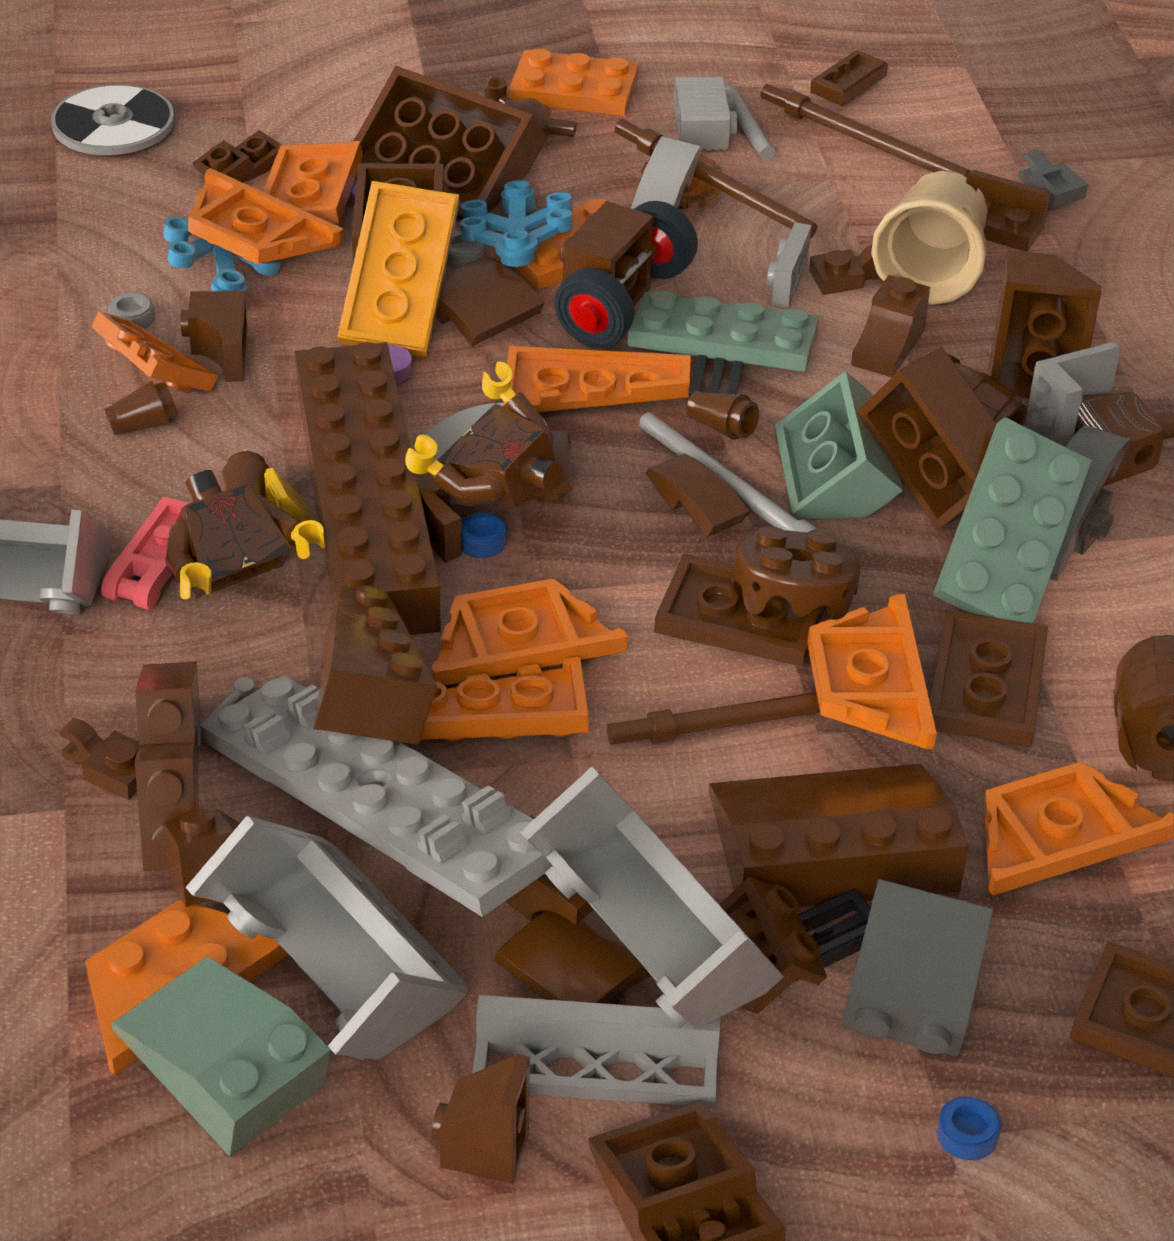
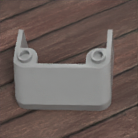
(53, 562)
(650, 902)
(336, 931)

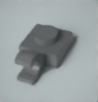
(1058, 179)

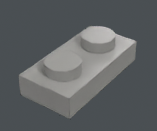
(790, 265)

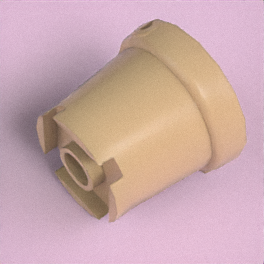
(935, 237)

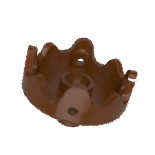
(797, 566)

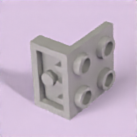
(1061, 384)

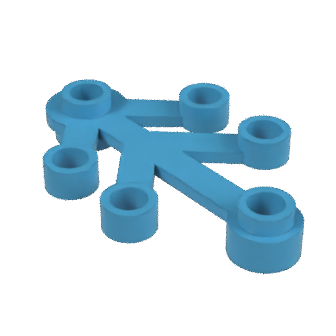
(516, 245)
(183, 254)

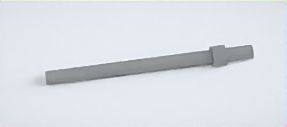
(749, 496)

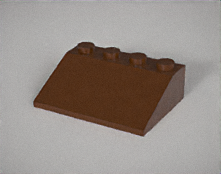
(439, 123)
(841, 832)

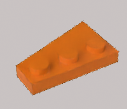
(153, 354)

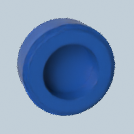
(482, 535)
(968, 1128)

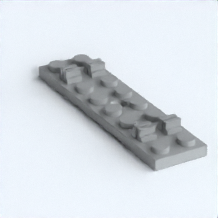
(384, 794)

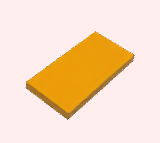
(399, 267)

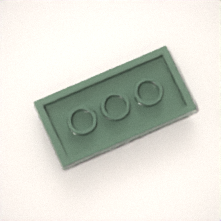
(724, 330)
(1012, 525)

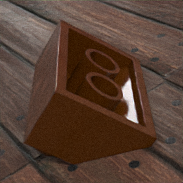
(1040, 315)

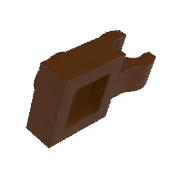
(842, 270)
(104, 762)

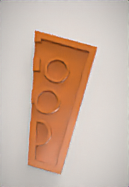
(593, 378)
(511, 707)

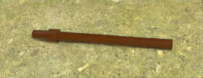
(800, 106)
(648, 139)
(664, 726)

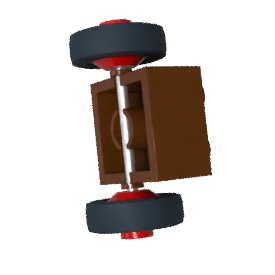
(612, 265)

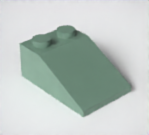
(226, 1051)

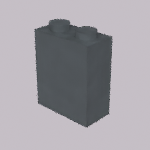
(918, 968)

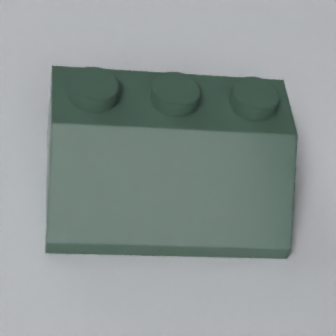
(832, 458)

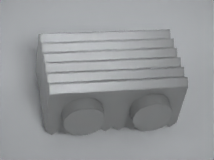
(704, 112)

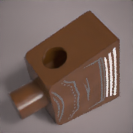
(1130, 418)

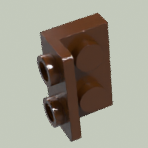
(1014, 210)
(772, 923)

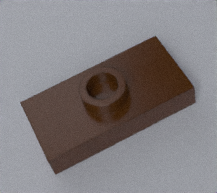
(849, 77)

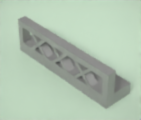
(599, 1039)

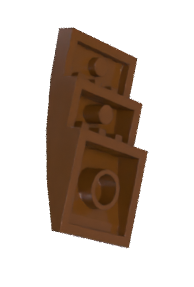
(683, 1180)

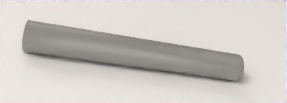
(751, 127)

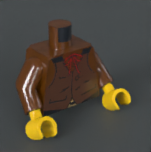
(498, 456)
(232, 537)

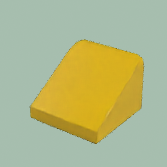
(285, 496)

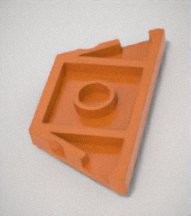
(256, 222)
(519, 628)
(873, 674)
(1063, 824)
(159, 953)

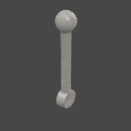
(242, 688)

